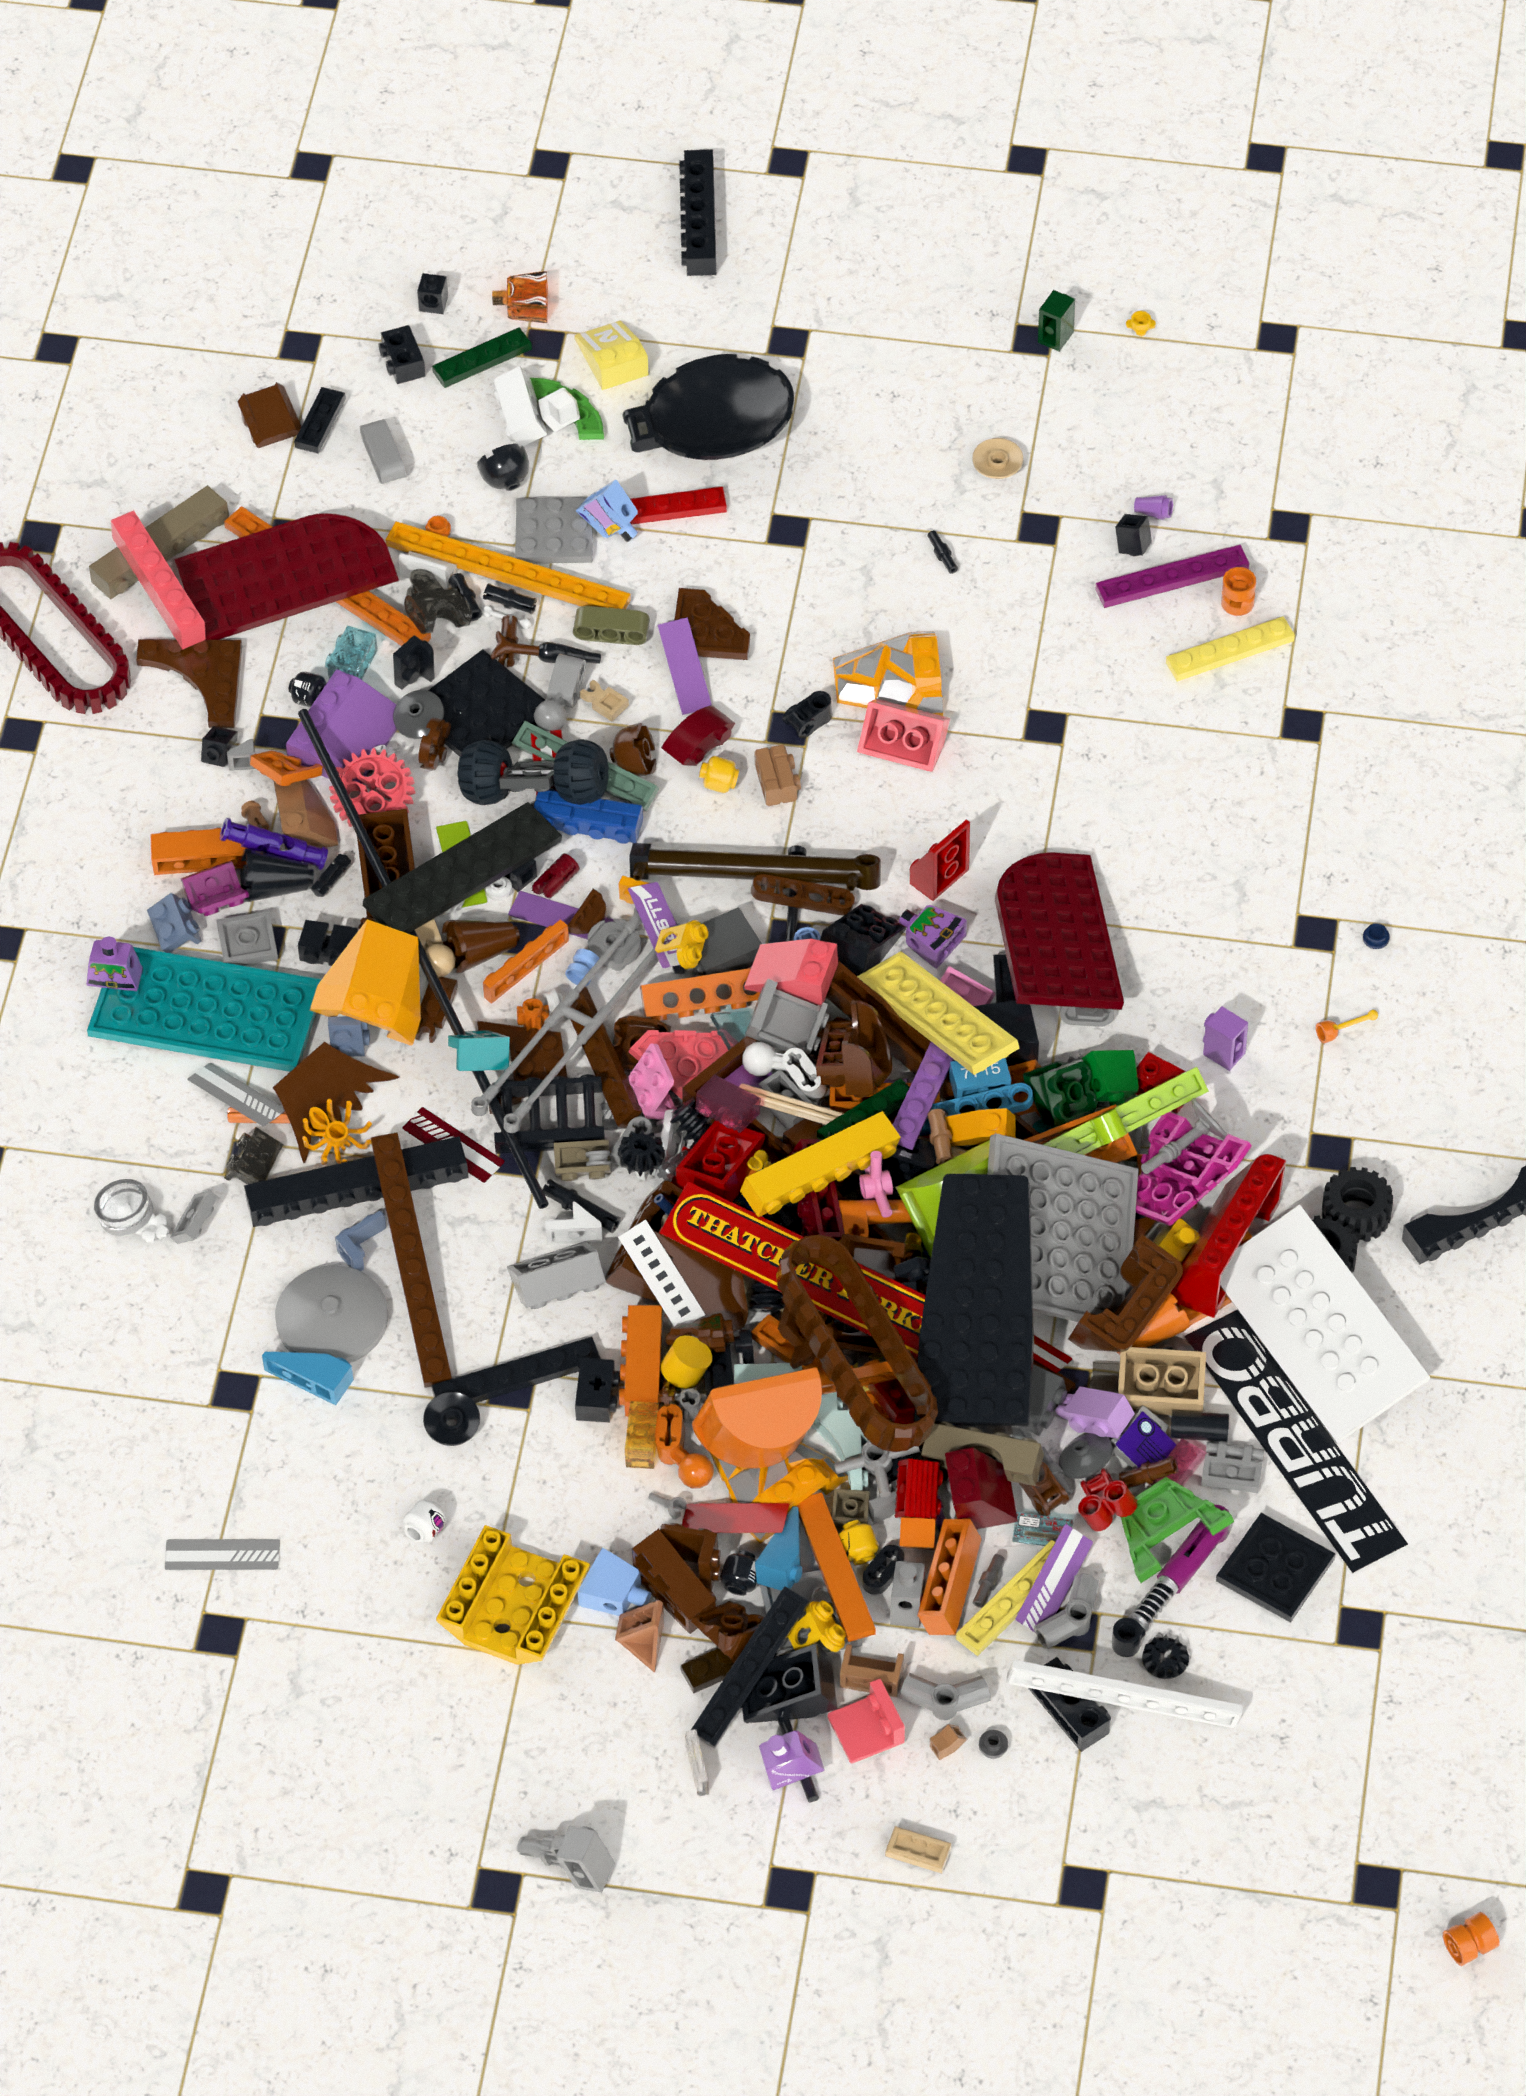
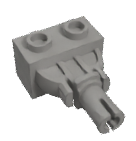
(784, 1085)
(577, 1852)

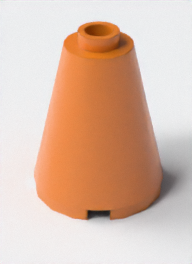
(1163, 1325)

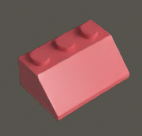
(903, 734)

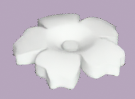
(155, 1226)

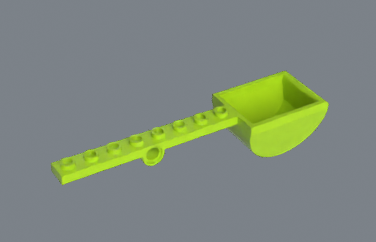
(923, 1192)

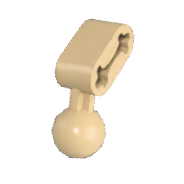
(440, 956)

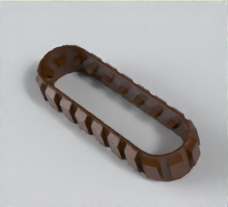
(877, 1429)

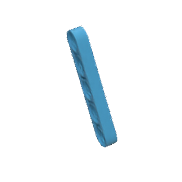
(980, 1100)

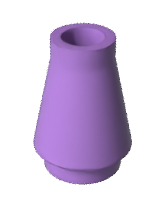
(1154, 506)

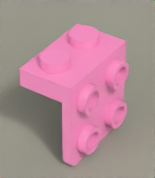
(652, 1083)

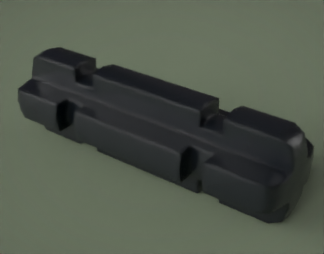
(331, 875)

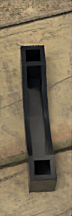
(1436, 1234)

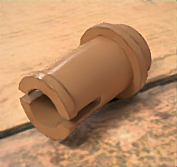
(252, 813)

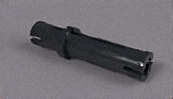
(567, 1197)

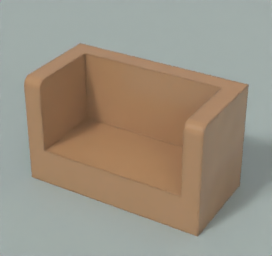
(859, 1671)

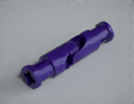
(270, 842)

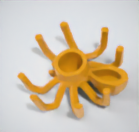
(335, 1132)

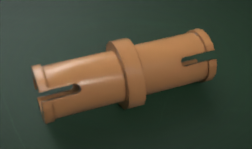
(940, 1135)

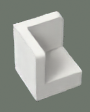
(559, 409)

